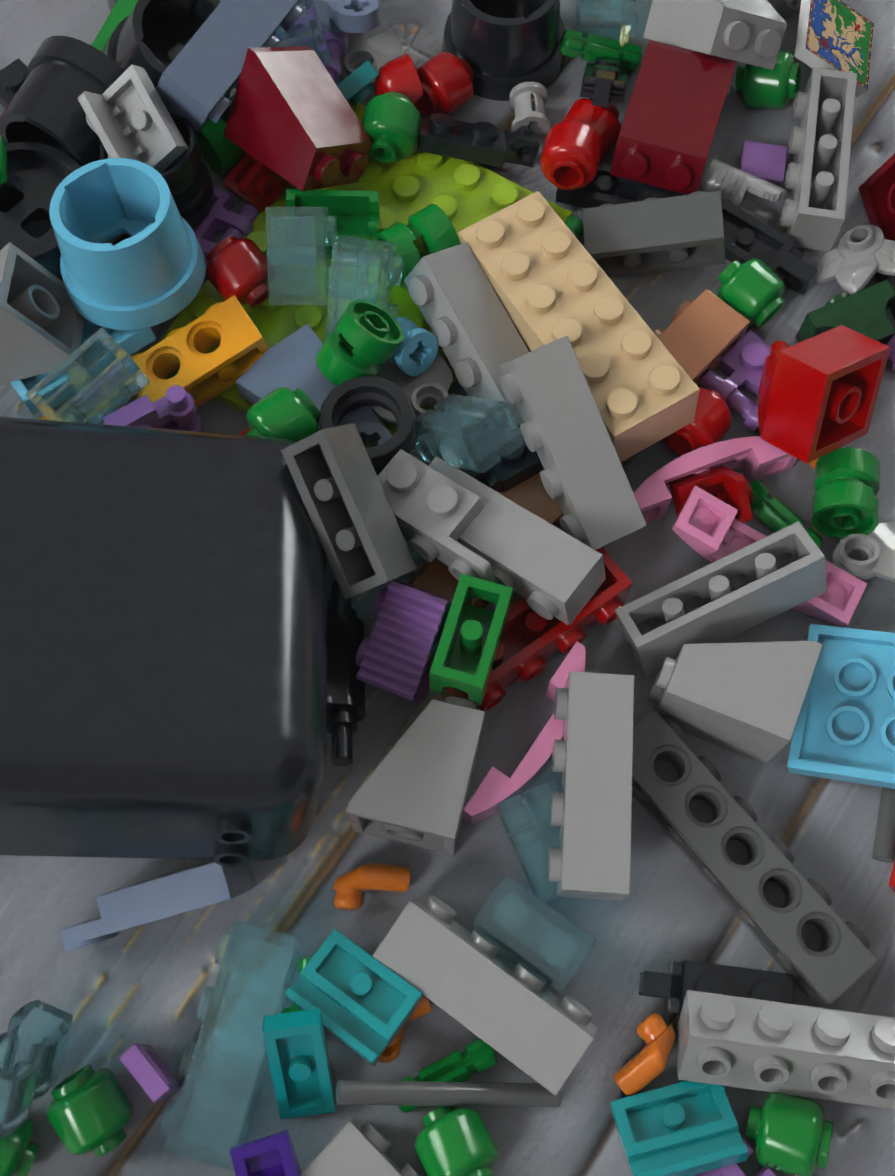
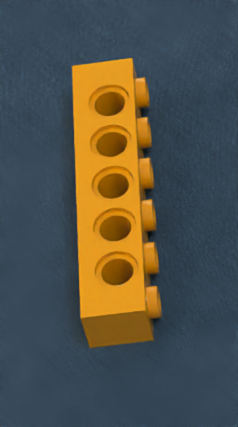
(185, 351)

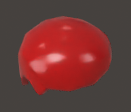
(400, 77)

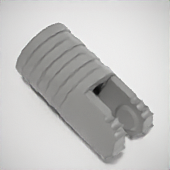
(736, 186)

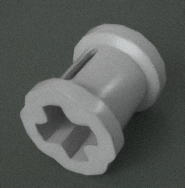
(530, 111)

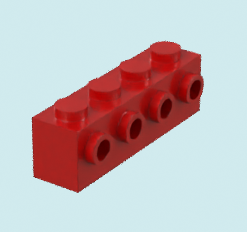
(533, 639)

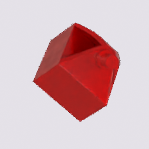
(820, 392)

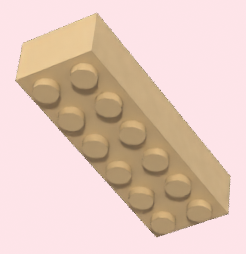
(561, 291)

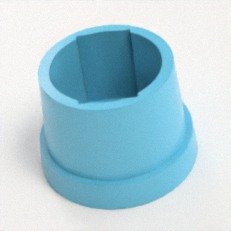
(140, 277)

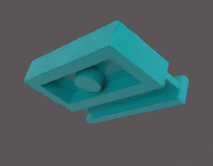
(357, 996)
(678, 1130)

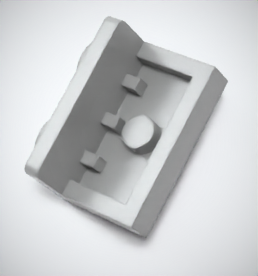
(134, 121)

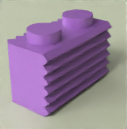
(403, 640)

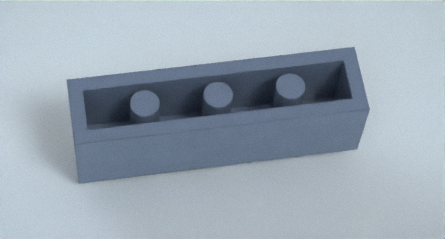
(213, 58)

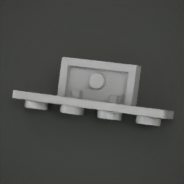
(433, 514)

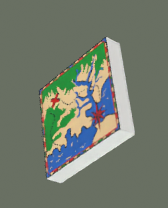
(835, 39)

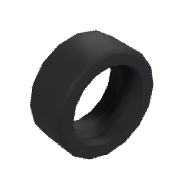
(372, 392)

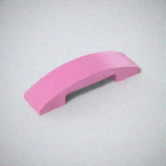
(750, 453)
(713, 532)
(499, 787)

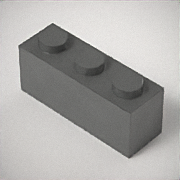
(656, 234)
(348, 509)

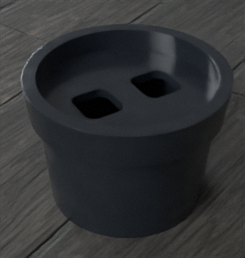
(154, 31)
(506, 42)
(48, 103)
(32, 178)

